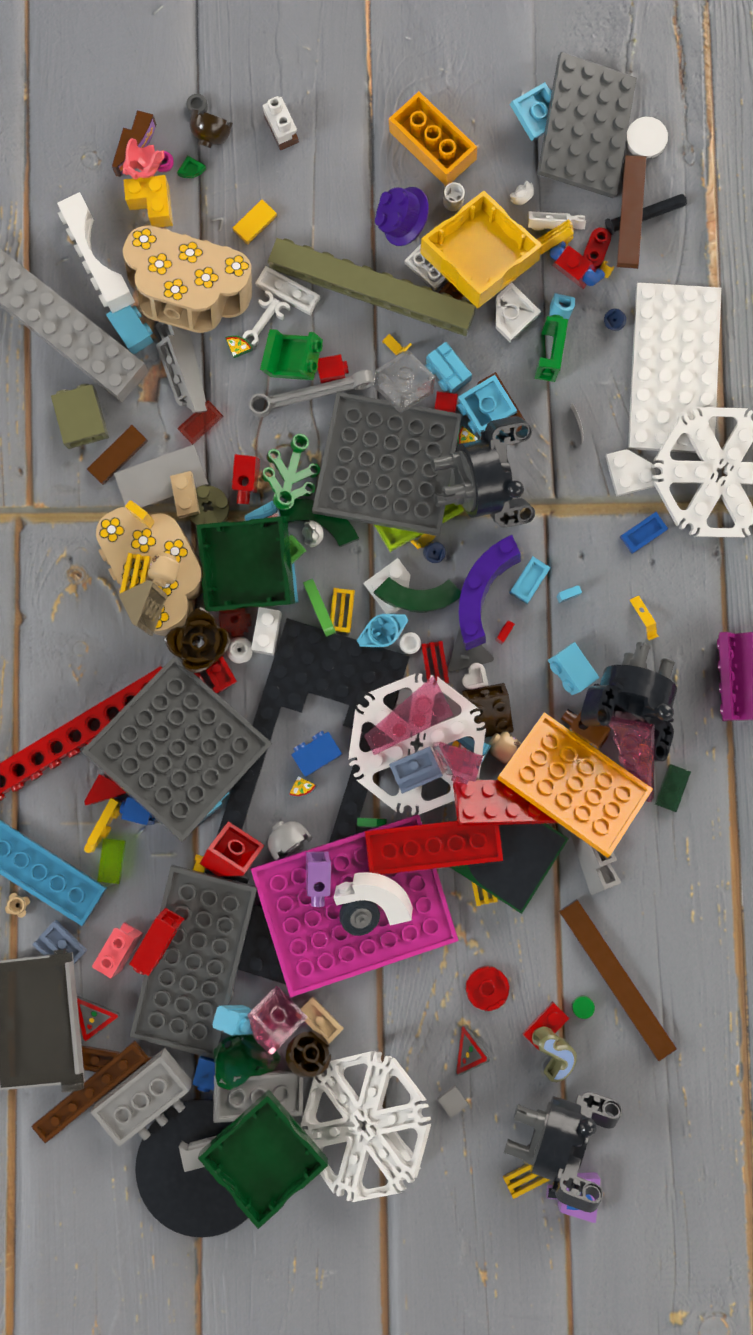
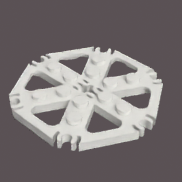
(701, 472)
(445, 732)
(380, 1121)

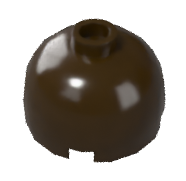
(209, 128)
(308, 1054)

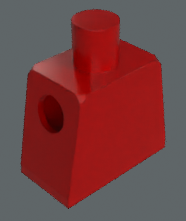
(245, 467)

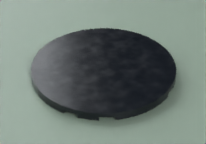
(181, 1200)

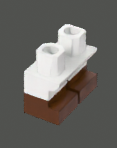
(280, 123)

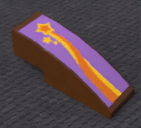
(142, 131)

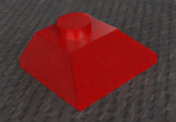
(231, 852)

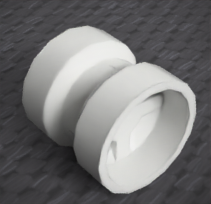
(455, 192)

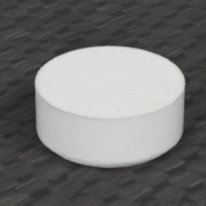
(410, 643)

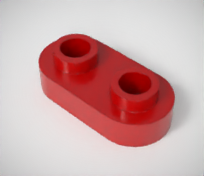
(597, 246)

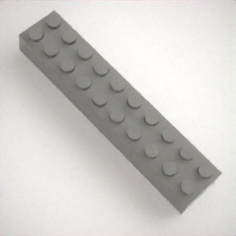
(68, 330)

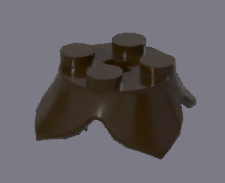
(183, 640)

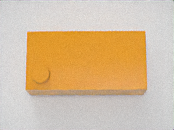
(432, 138)

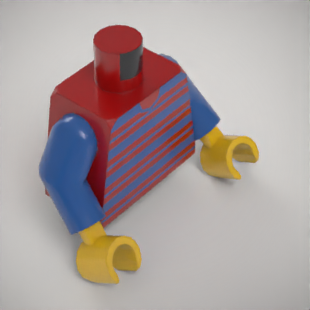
(577, 266)

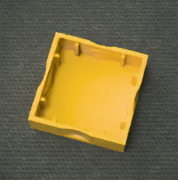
(480, 249)

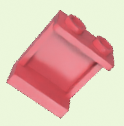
(117, 950)

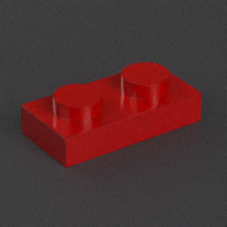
(551, 1017)

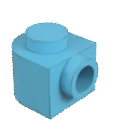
(562, 305)

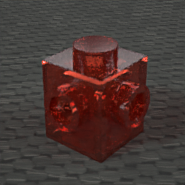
(235, 621)

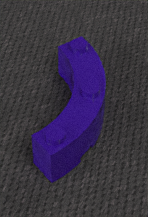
(477, 584)

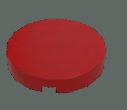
(487, 988)

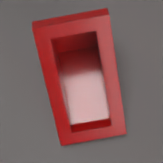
(102, 790)

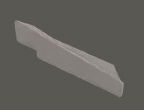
(181, 366)
(595, 866)

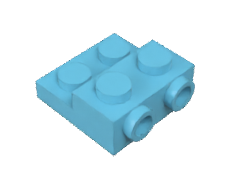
(533, 110)
(485, 403)

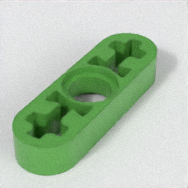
(319, 607)

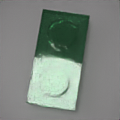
(672, 788)

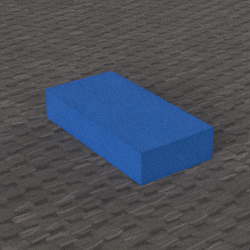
(644, 532)

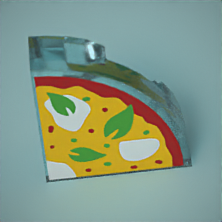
(302, 787)

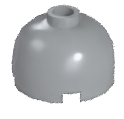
(287, 839)

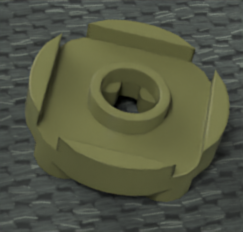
(219, 503)

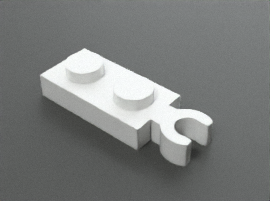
(548, 220)

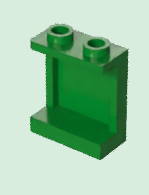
(291, 355)
(549, 368)

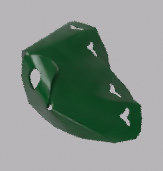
(241, 1060)

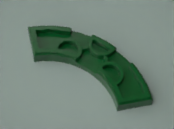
(339, 528)
(417, 600)

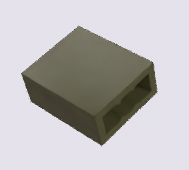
(79, 416)

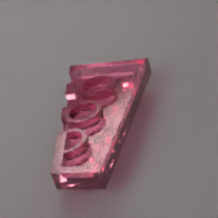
(417, 713)
(636, 749)

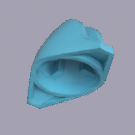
(383, 630)

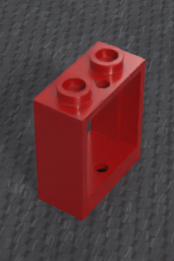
(156, 942)

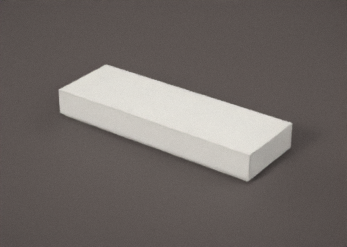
(288, 290)

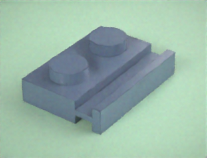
(416, 770)
(56, 938)

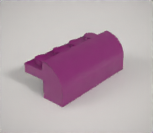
(736, 675)

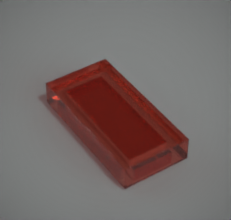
(200, 423)

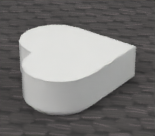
(475, 677)

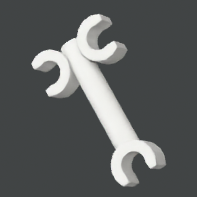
(272, 306)

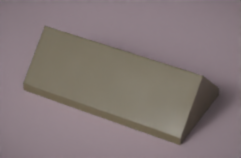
(144, 605)

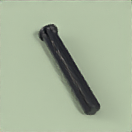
(651, 211)

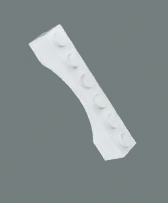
(80, 221)

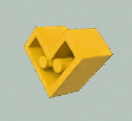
(150, 194)

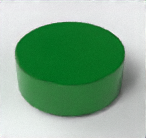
(583, 1007)

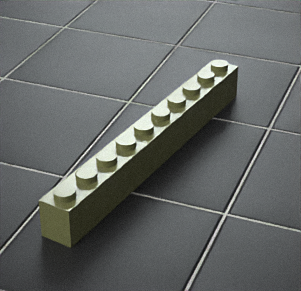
(372, 286)

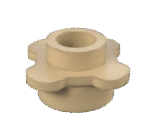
(11, 905)

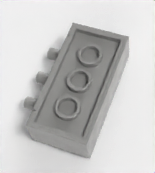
(143, 1098)

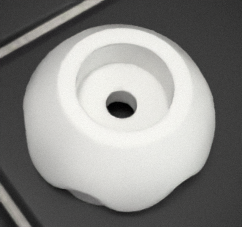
(522, 194)
(313, 533)
(246, 652)

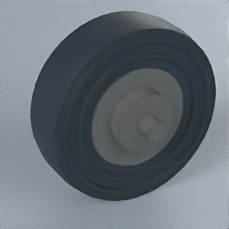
(359, 917)

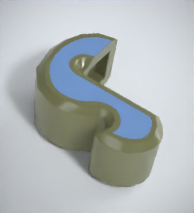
(562, 1052)

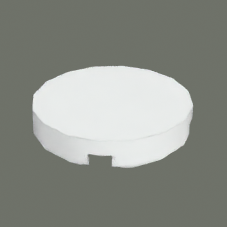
(646, 137)

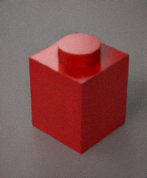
(332, 368)

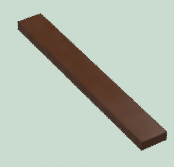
(617, 980)

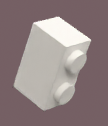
(266, 631)

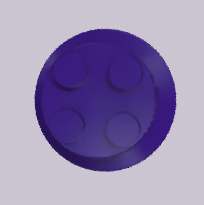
(402, 214)

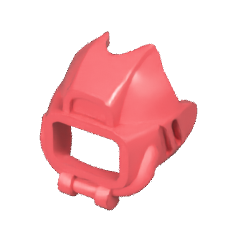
(144, 159)

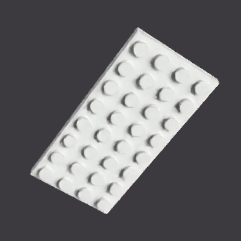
(672, 361)

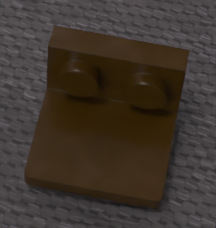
(494, 708)

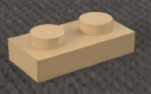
(185, 494)
(321, 1020)

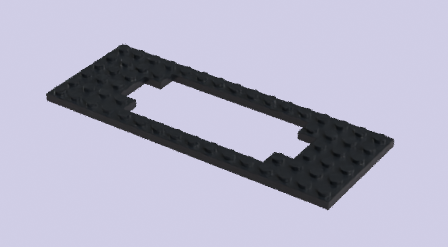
(330, 669)

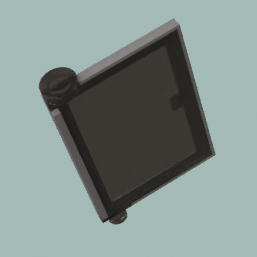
(40, 1023)

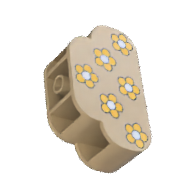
(186, 278)
(123, 533)

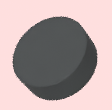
(197, 102)

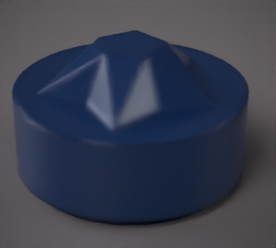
(615, 319)
(434, 552)

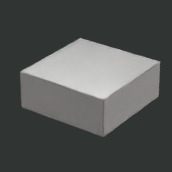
(452, 1101)

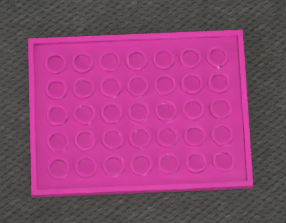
(311, 939)

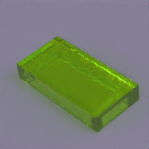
(111, 861)

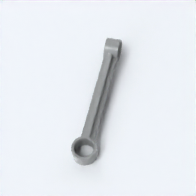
(358, 381)

